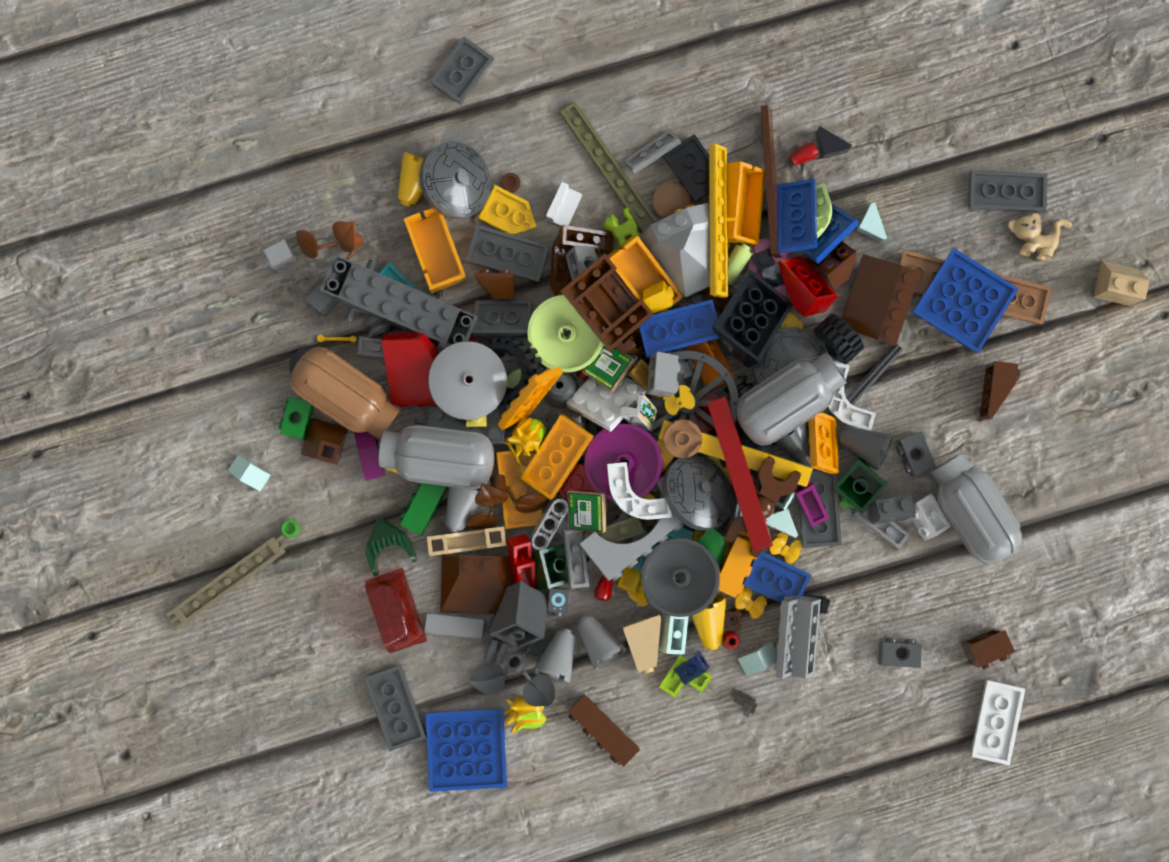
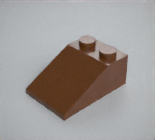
(998, 383)

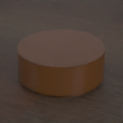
(510, 182)

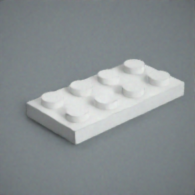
(997, 722)

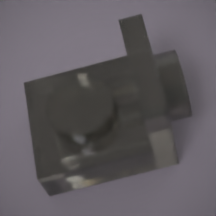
(742, 698)

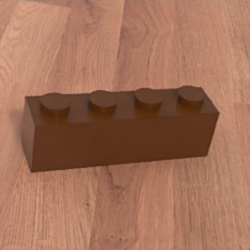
(603, 729)

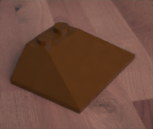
(568, 238)
(606, 302)
(474, 583)

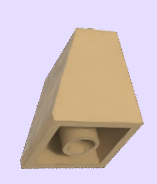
(1120, 284)
(644, 642)

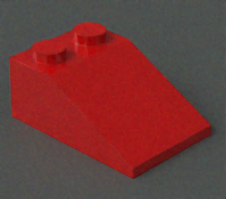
(806, 287)

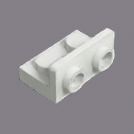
(929, 518)

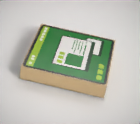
(609, 368)
(586, 511)

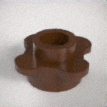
(734, 624)

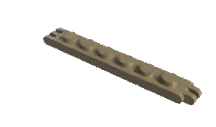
(227, 582)

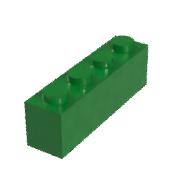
(422, 507)

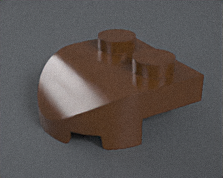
(632, 344)

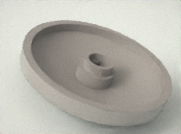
(452, 391)

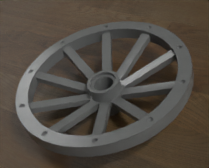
(725, 375)

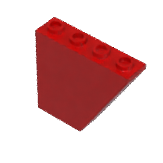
(407, 368)

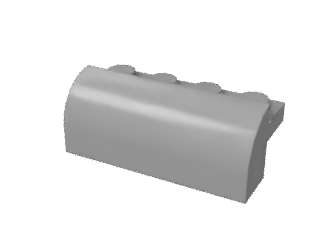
(797, 636)

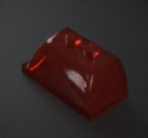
(395, 611)

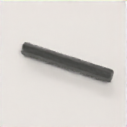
(874, 374)

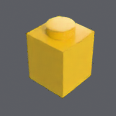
(658, 297)

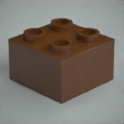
(988, 648)

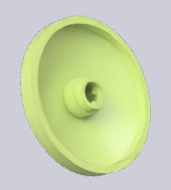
(548, 336)

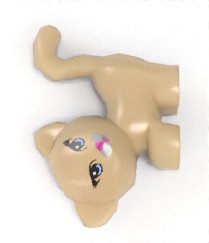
(1029, 229)

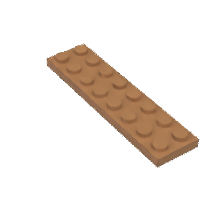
(1027, 305)

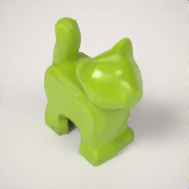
(624, 230)

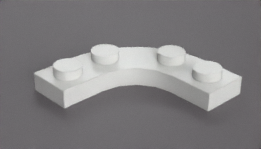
(846, 412)
(628, 501)

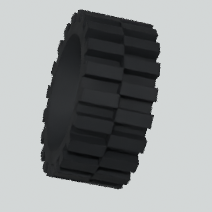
(525, 357)

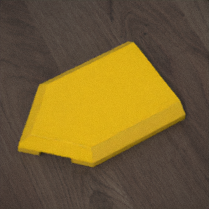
(507, 212)

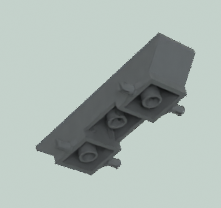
(395, 302)

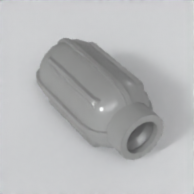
(788, 398)
(438, 456)
(977, 510)

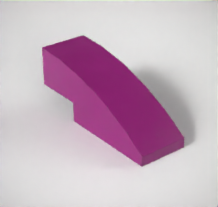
(369, 455)
(810, 504)

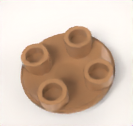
(670, 198)

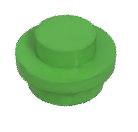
(290, 528)

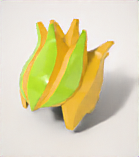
(528, 436)
(524, 714)

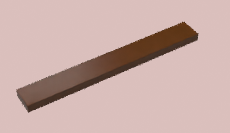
(770, 178)

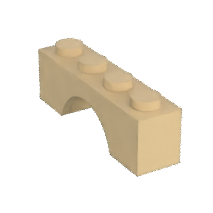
(466, 541)

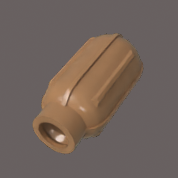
(342, 392)

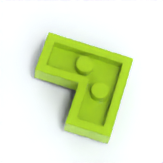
(672, 683)

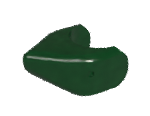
(385, 535)

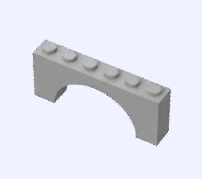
(613, 557)

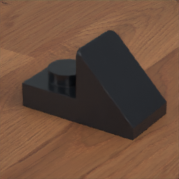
(767, 268)

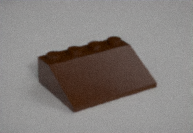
(880, 298)

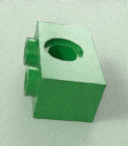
(298, 429)

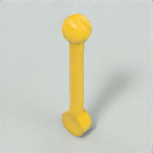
(321, 338)
(522, 468)

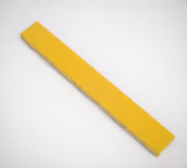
(718, 220)
(755, 458)

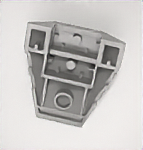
(683, 247)

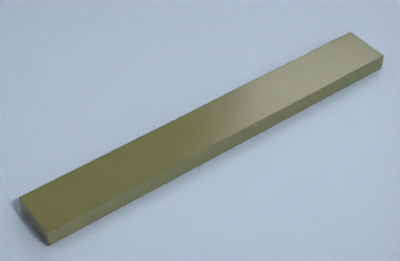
(607, 166)

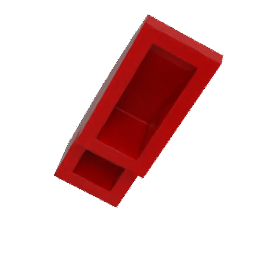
(521, 560)

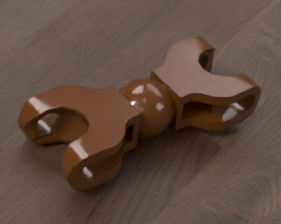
(768, 494)

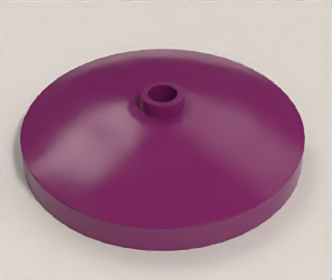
(622, 444)

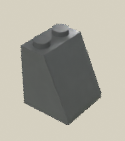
(520, 616)

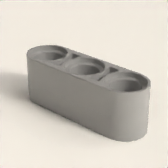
(556, 517)

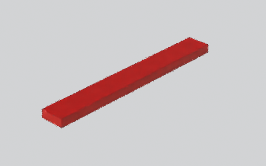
(740, 474)

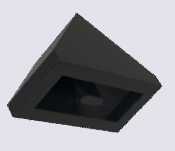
(830, 144)

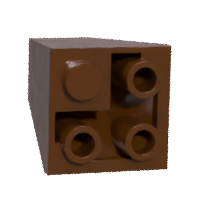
(836, 266)
(498, 285)
(324, 441)

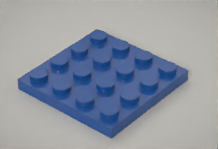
(965, 300)
(466, 749)

